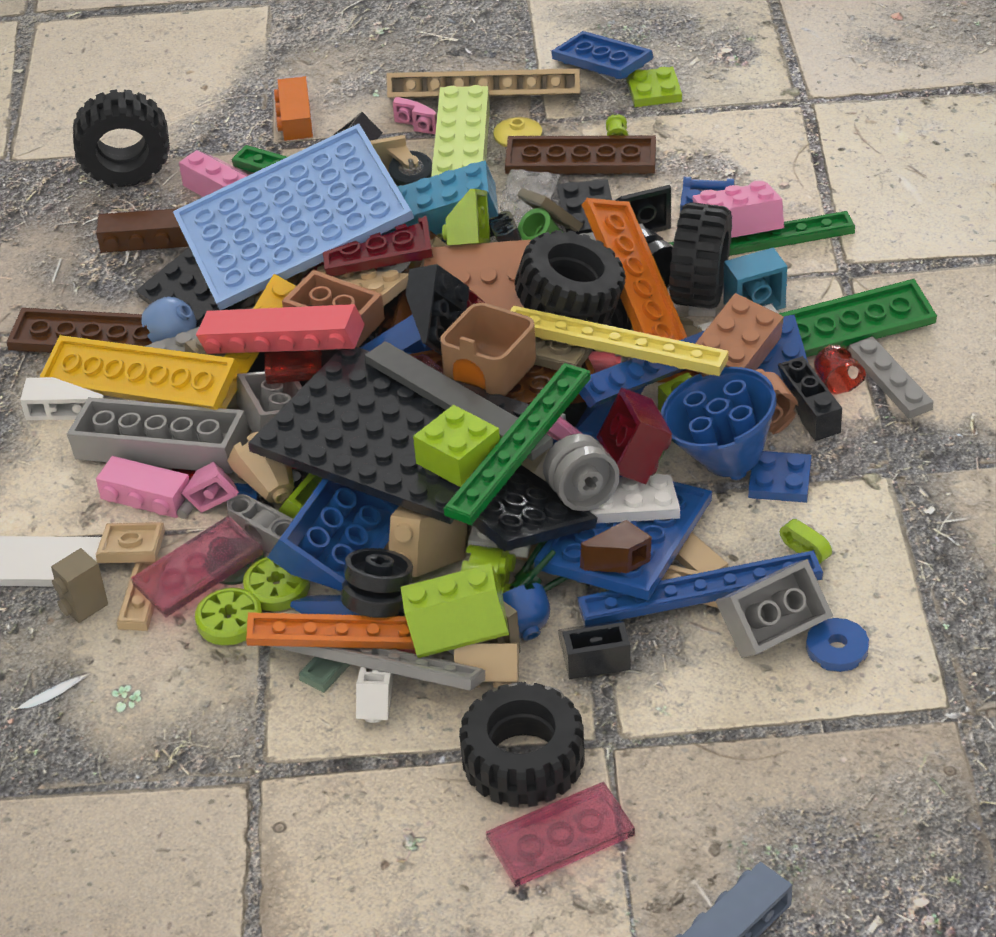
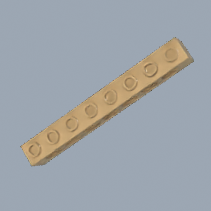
(498, 81)

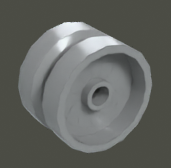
(581, 472)

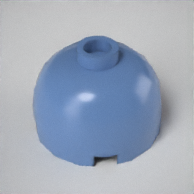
(168, 318)

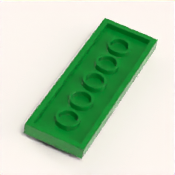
(863, 315)

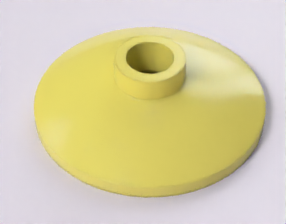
(516, 127)

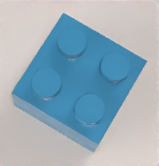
(757, 277)

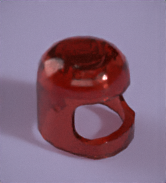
(832, 368)

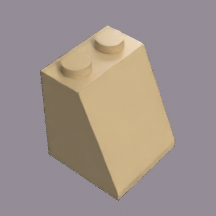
(426, 540)

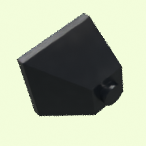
(651, 207)

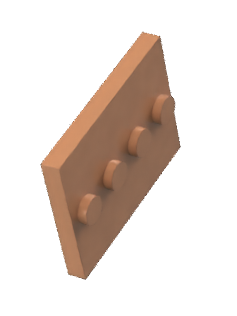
(485, 268)

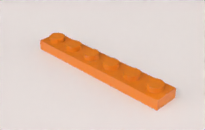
(327, 631)

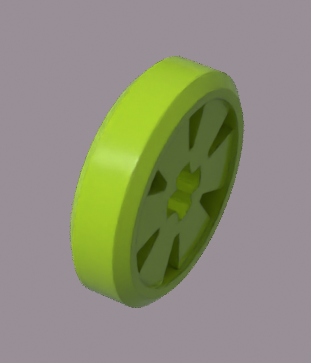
(274, 597)
(213, 612)

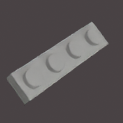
(891, 377)

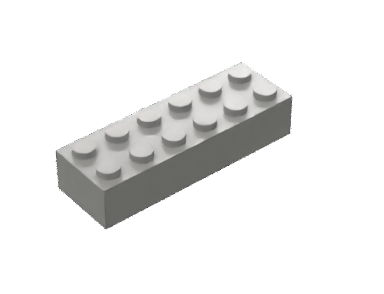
(157, 433)

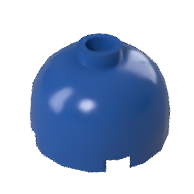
(531, 607)

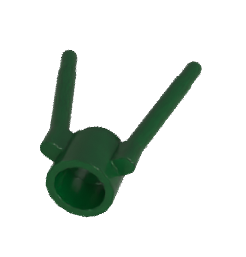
(527, 577)

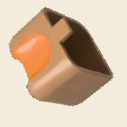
(489, 348)

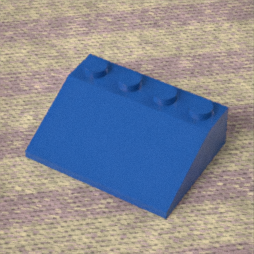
(328, 529)

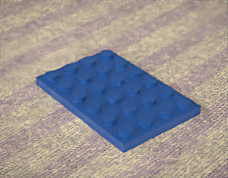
(666, 542)

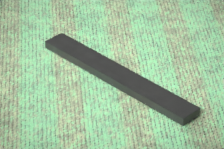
(443, 390)

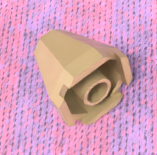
(264, 475)

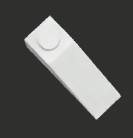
(53, 399)
(373, 695)

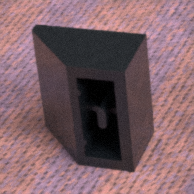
(595, 649)

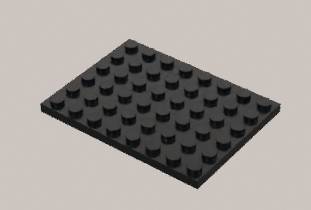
(360, 431)

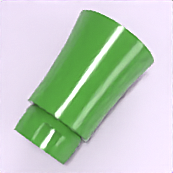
(536, 223)

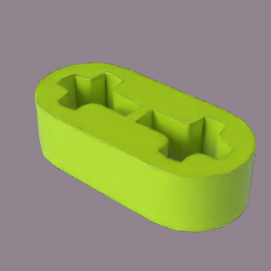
(804, 539)

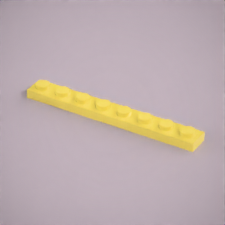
(627, 342)

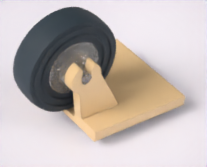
(401, 163)

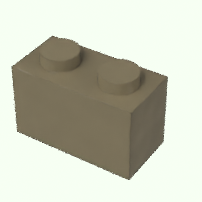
(79, 585)

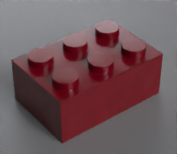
(635, 435)

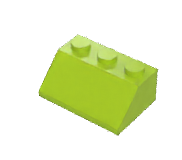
(455, 610)

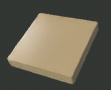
(130, 542)

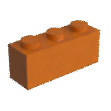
(293, 108)

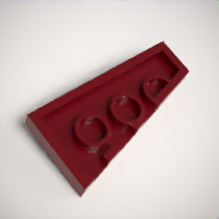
(398, 247)

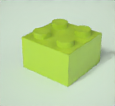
(455, 444)

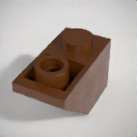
(616, 549)

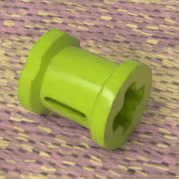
(616, 125)

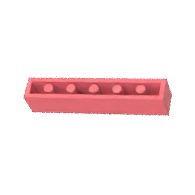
(280, 329)

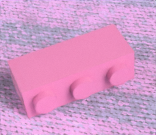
(142, 486)

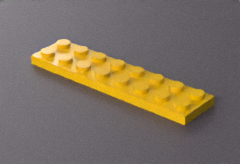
(142, 372)

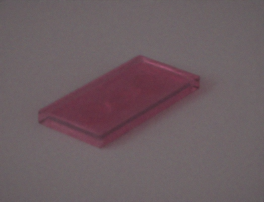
(197, 566)
(560, 833)

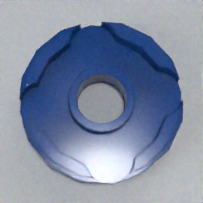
(841, 631)

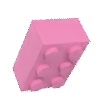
(752, 207)

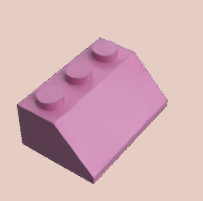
(207, 173)

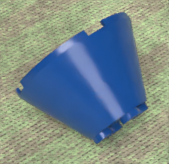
(722, 419)

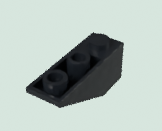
(816, 405)

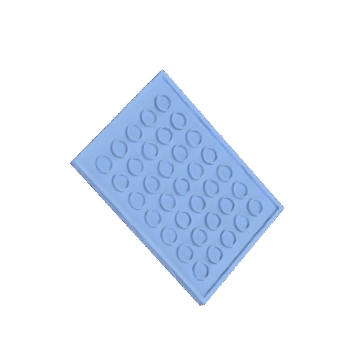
(291, 215)

